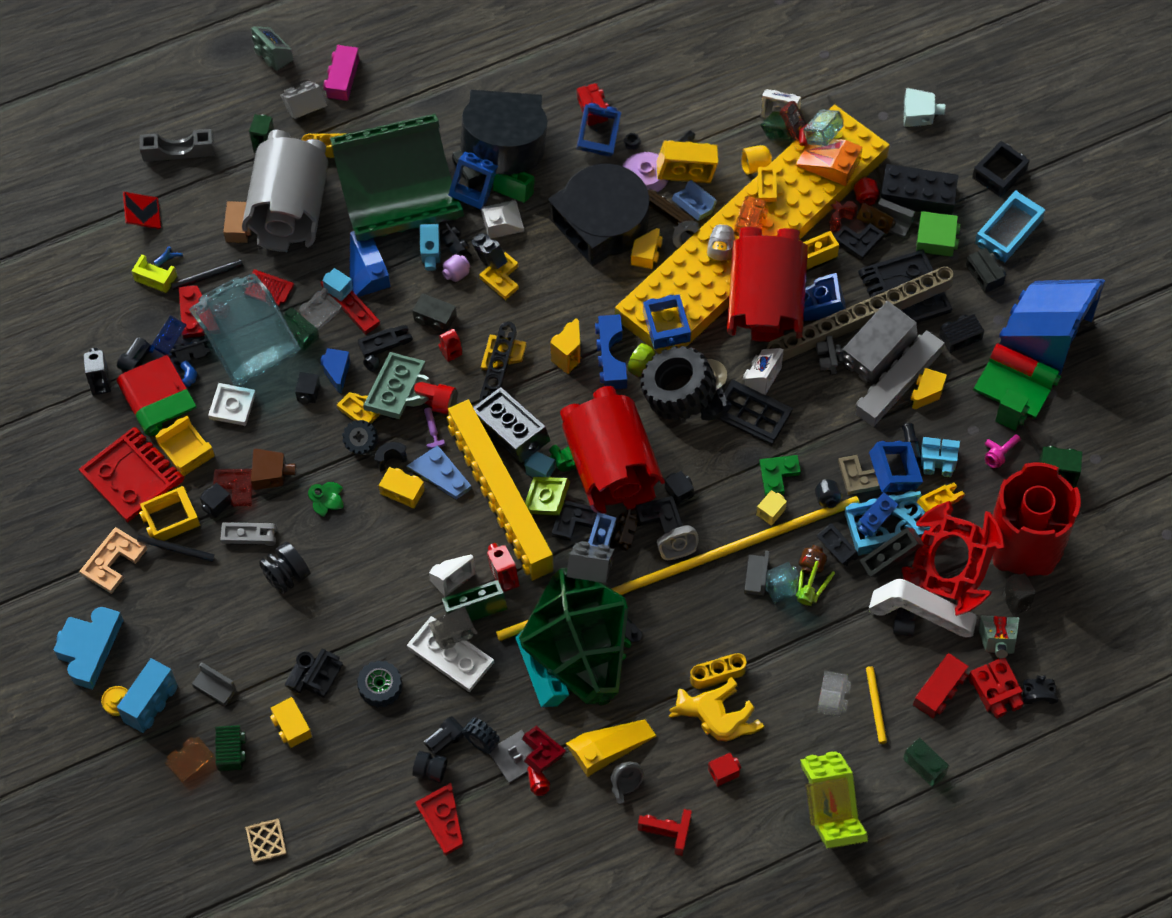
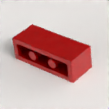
(941, 686)

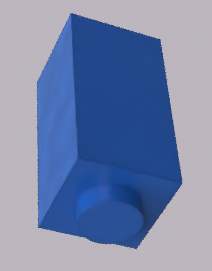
(876, 515)

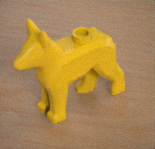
(711, 712)

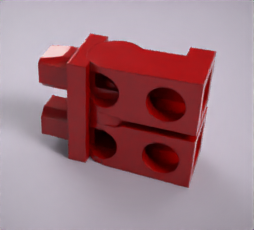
(997, 687)

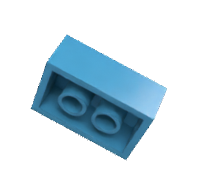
(147, 696)

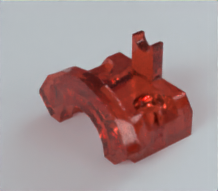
(847, 210)

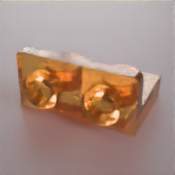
(189, 758)

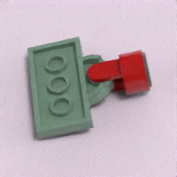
(403, 385)

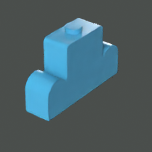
(88, 644)

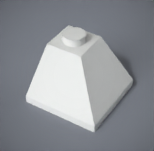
(502, 219)
(452, 573)

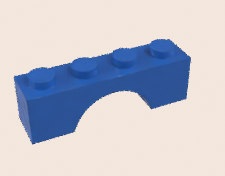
(610, 332)

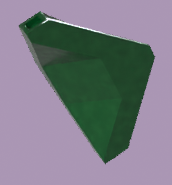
(579, 636)

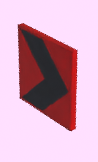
(141, 210)

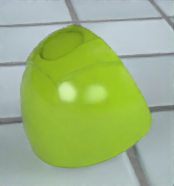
(640, 358)

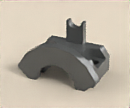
(684, 226)

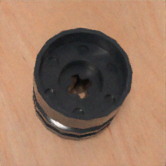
(281, 570)

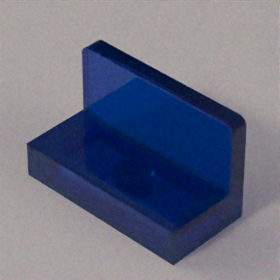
(168, 336)

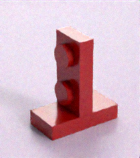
(668, 828)

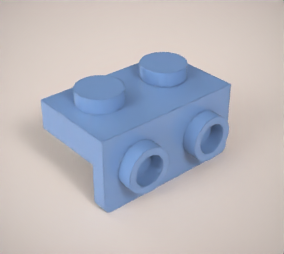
(695, 201)

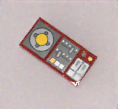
(792, 119)

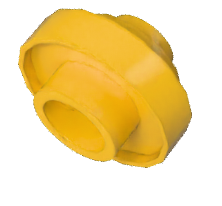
(112, 698)

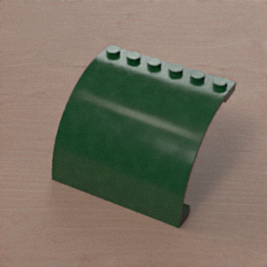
(395, 177)

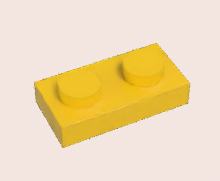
(767, 184)

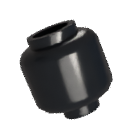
(828, 493)

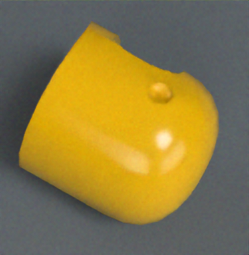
(757, 157)

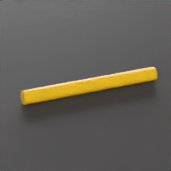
(876, 705)

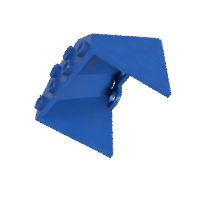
(1046, 317)

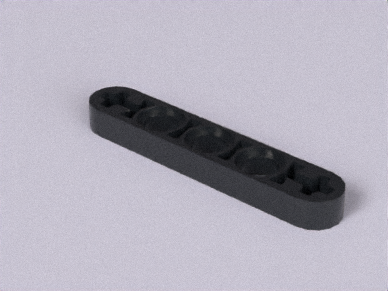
(496, 356)

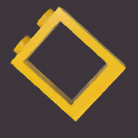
(162, 502)

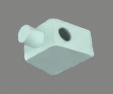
(920, 108)

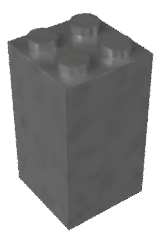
(879, 343)

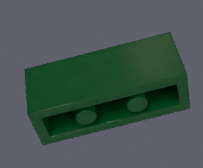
(478, 601)

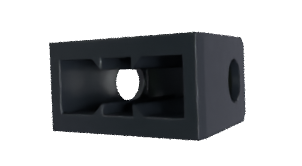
(94, 363)

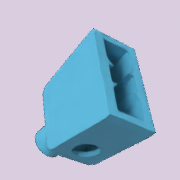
(430, 245)

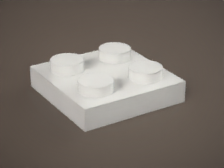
(232, 404)

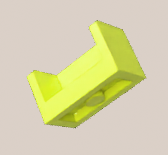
(153, 275)

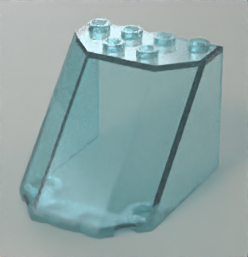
(244, 328)

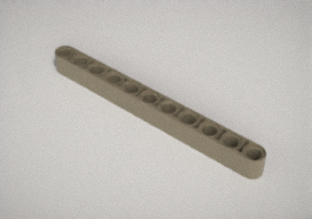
(866, 308)

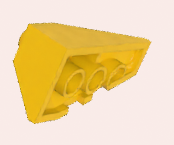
(604, 746)

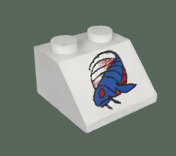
(775, 101)
(764, 370)

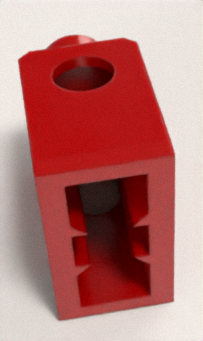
(501, 561)

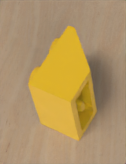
(566, 347)

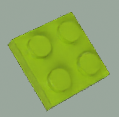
(547, 495)

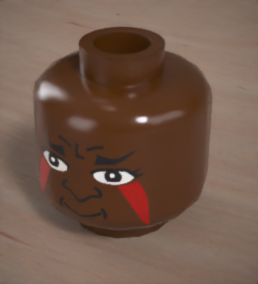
(809, 557)

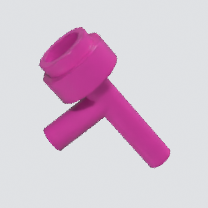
(995, 456)

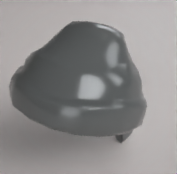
(626, 779)

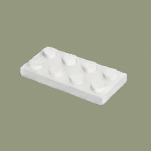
(461, 663)

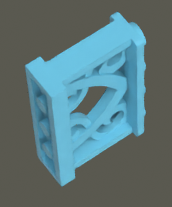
(869, 544)

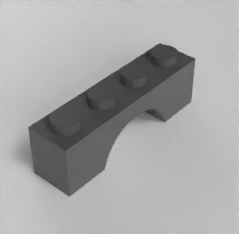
(157, 148)

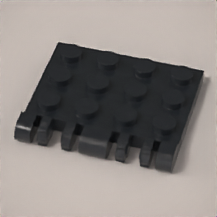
(899, 271)

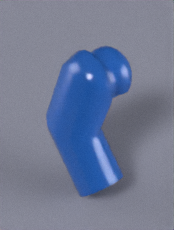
(190, 373)

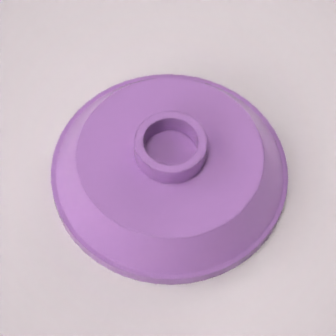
(646, 168)

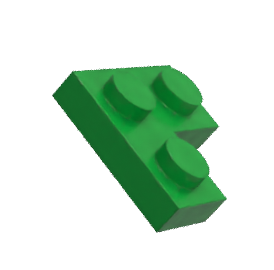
(774, 469)

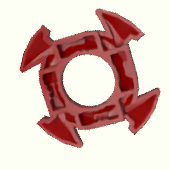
(981, 546)

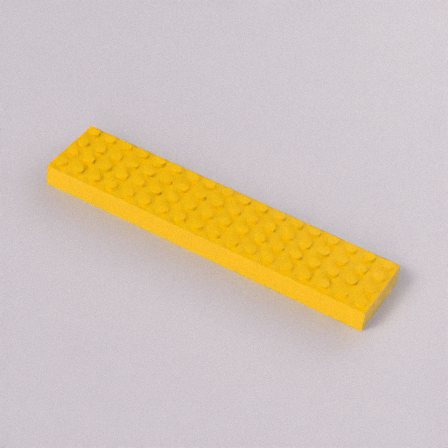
(705, 282)

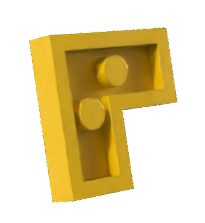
(499, 279)

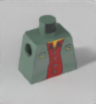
(999, 634)

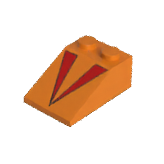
(834, 161)

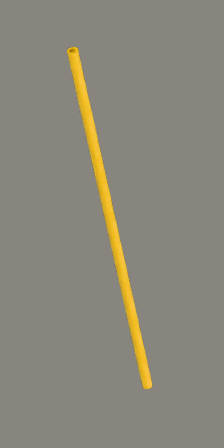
(710, 556)

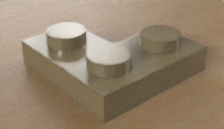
(854, 478)

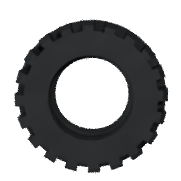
(667, 367)

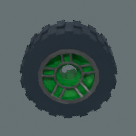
(374, 674)

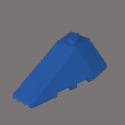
(366, 267)
(823, 298)

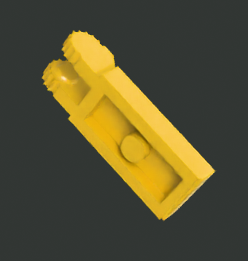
(940, 496)

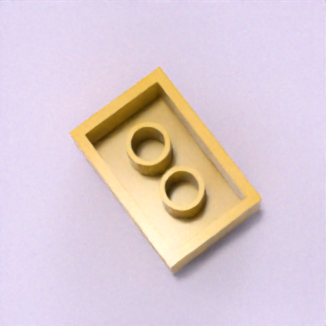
(687, 161)

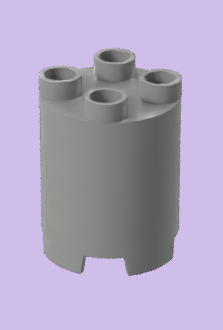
(286, 191)

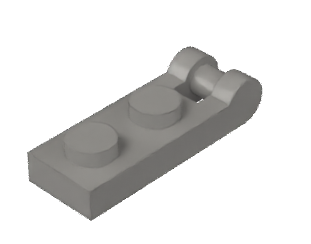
(248, 533)

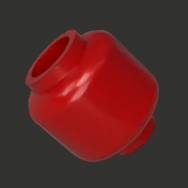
(866, 191)

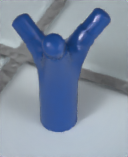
(165, 256)

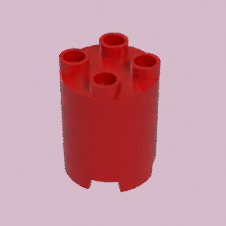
(767, 283)
(611, 450)
(1036, 519)

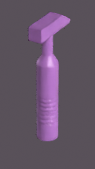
(433, 430)

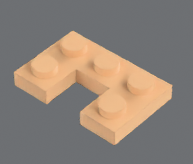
(98, 566)

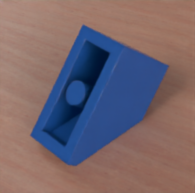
(336, 367)

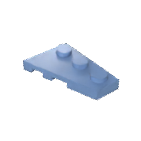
(440, 471)

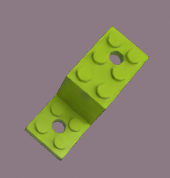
(827, 768)

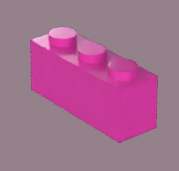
(341, 72)

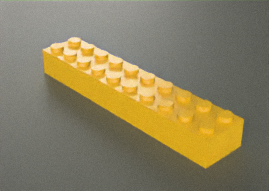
(500, 490)

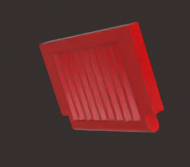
(278, 287)

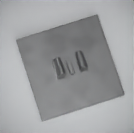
(510, 756)

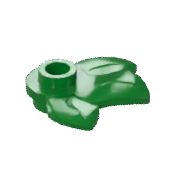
(328, 499)

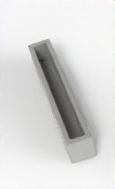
(899, 378)

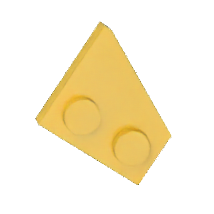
(516, 354)
(353, 407)

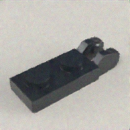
(384, 340)

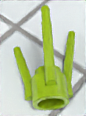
(807, 594)

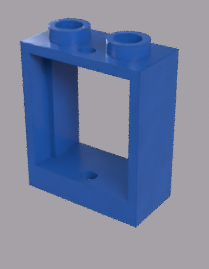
(593, 147)
(467, 194)
(667, 337)
(883, 473)

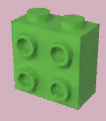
(938, 233)

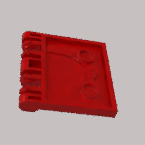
(130, 474)

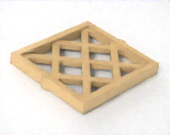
(274, 845)

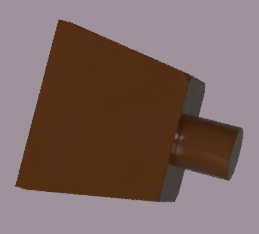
(269, 469)

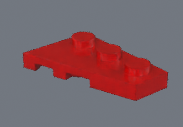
(189, 297)
(441, 818)

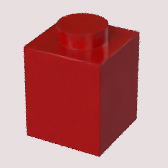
(724, 769)

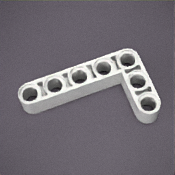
(923, 603)

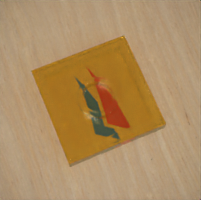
(828, 801)

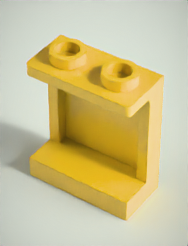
(184, 446)

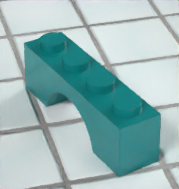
(547, 687)

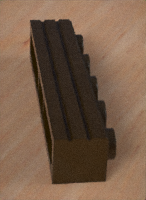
(667, 209)

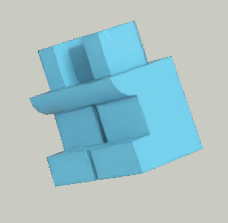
(930, 455)

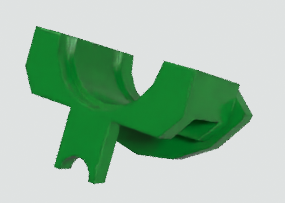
(563, 458)

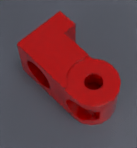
(450, 343)

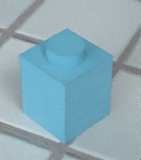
(337, 284)
(539, 465)

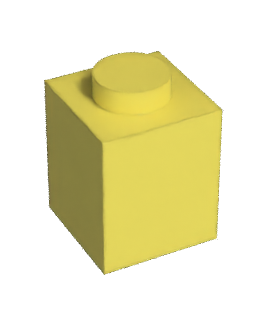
(771, 507)

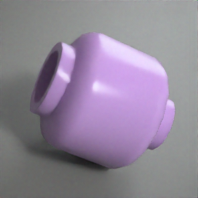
(456, 268)

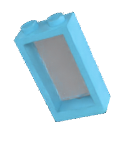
(1010, 226)

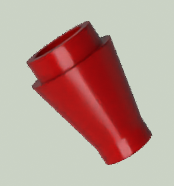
(538, 782)

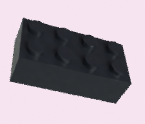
(920, 189)

